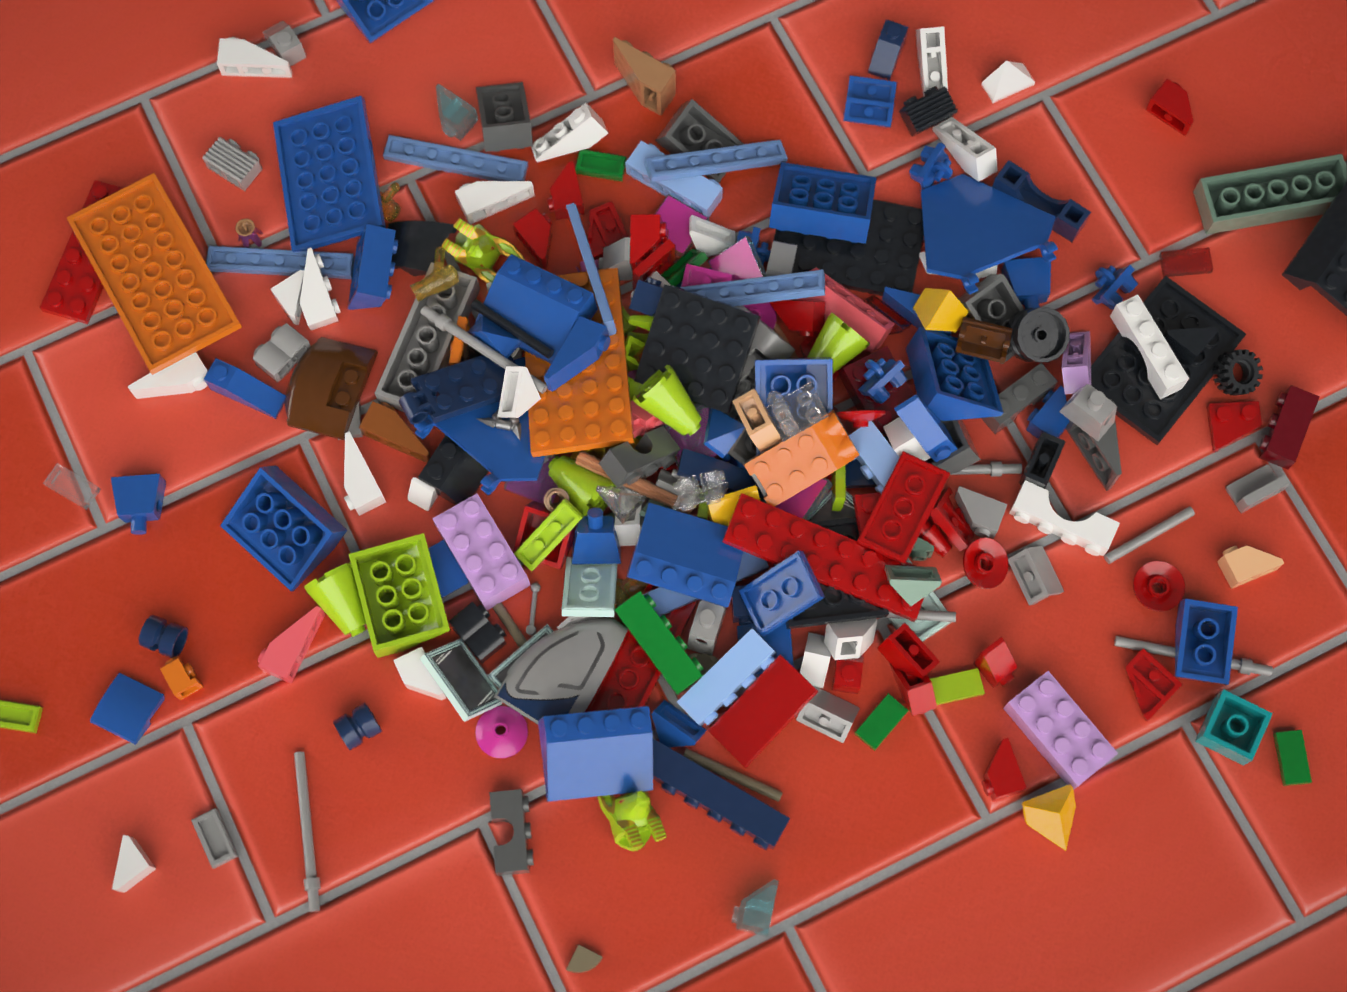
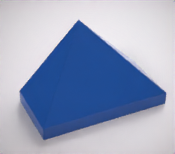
(495, 336)
(721, 432)
(675, 727)

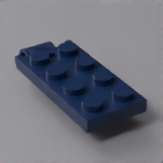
(456, 389)

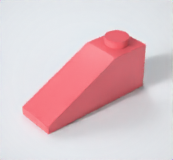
(288, 650)

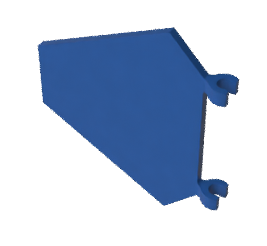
(978, 228)
(493, 448)

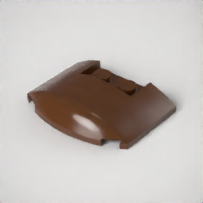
(328, 387)

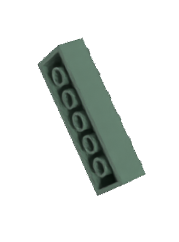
(1269, 193)

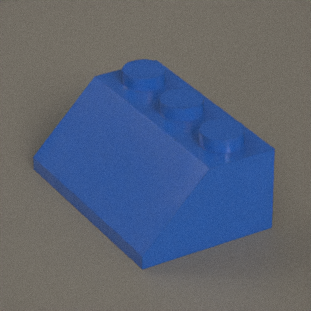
(372, 268)

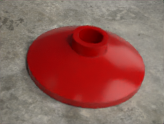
(861, 417)
(993, 560)
(1163, 575)

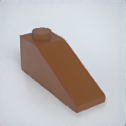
(388, 428)

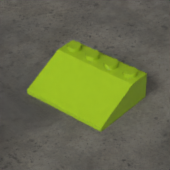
(399, 594)

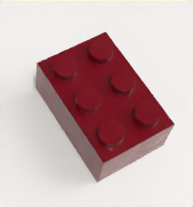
(853, 379)

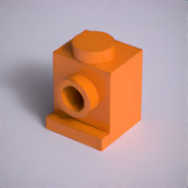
(180, 678)

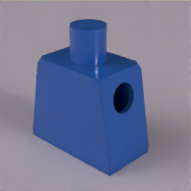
(1029, 280)
(139, 499)
(596, 540)

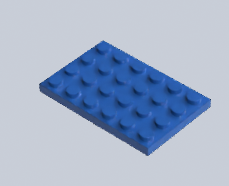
(328, 174)

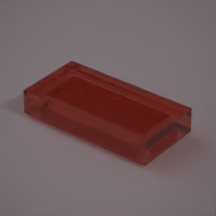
(1186, 262)

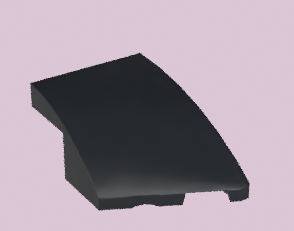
(418, 244)

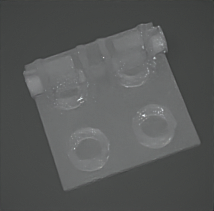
(795, 411)
(711, 495)

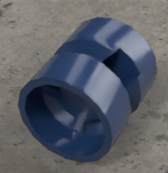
(159, 635)
(355, 727)

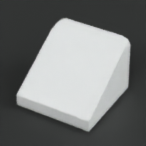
(422, 494)

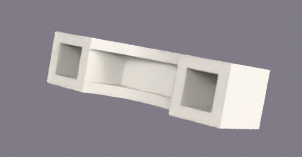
(1162, 365)
(1034, 507)

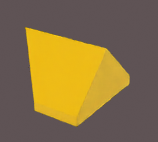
(940, 310)
(1052, 814)

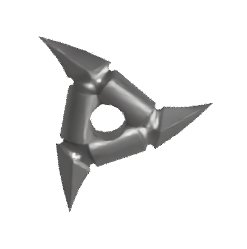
(497, 422)

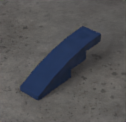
(695, 463)

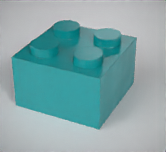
(1233, 727)

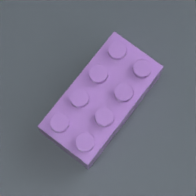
(481, 552)
(1060, 730)

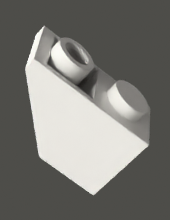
(849, 638)
(416, 675)

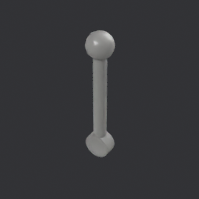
(530, 629)

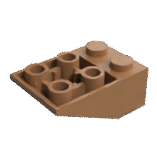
(648, 78)

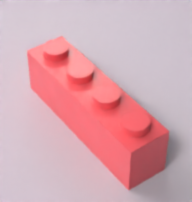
(855, 313)

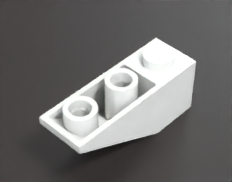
(573, 134)
(315, 298)

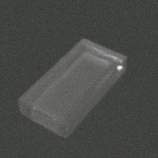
(71, 486)

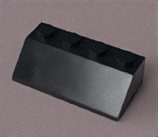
(453, 472)

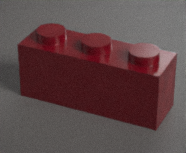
(1288, 426)

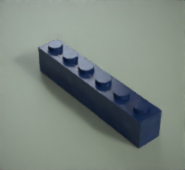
(717, 797)

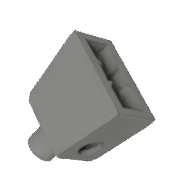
(1090, 411)
(706, 627)

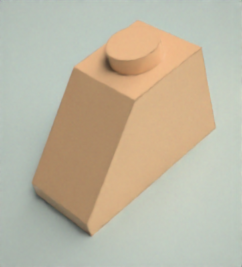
(757, 420)
(1246, 564)

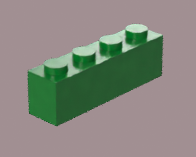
(659, 643)

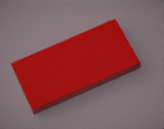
(903, 508)
(763, 711)

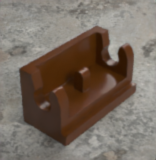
(983, 340)

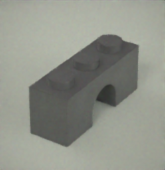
(1025, 391)
(627, 465)
(514, 856)

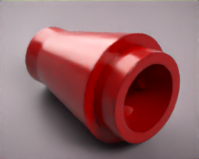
(934, 536)

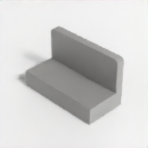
(1256, 488)
(1035, 574)
(829, 715)

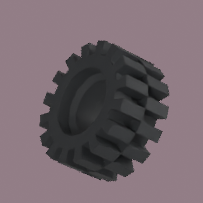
(1249, 368)

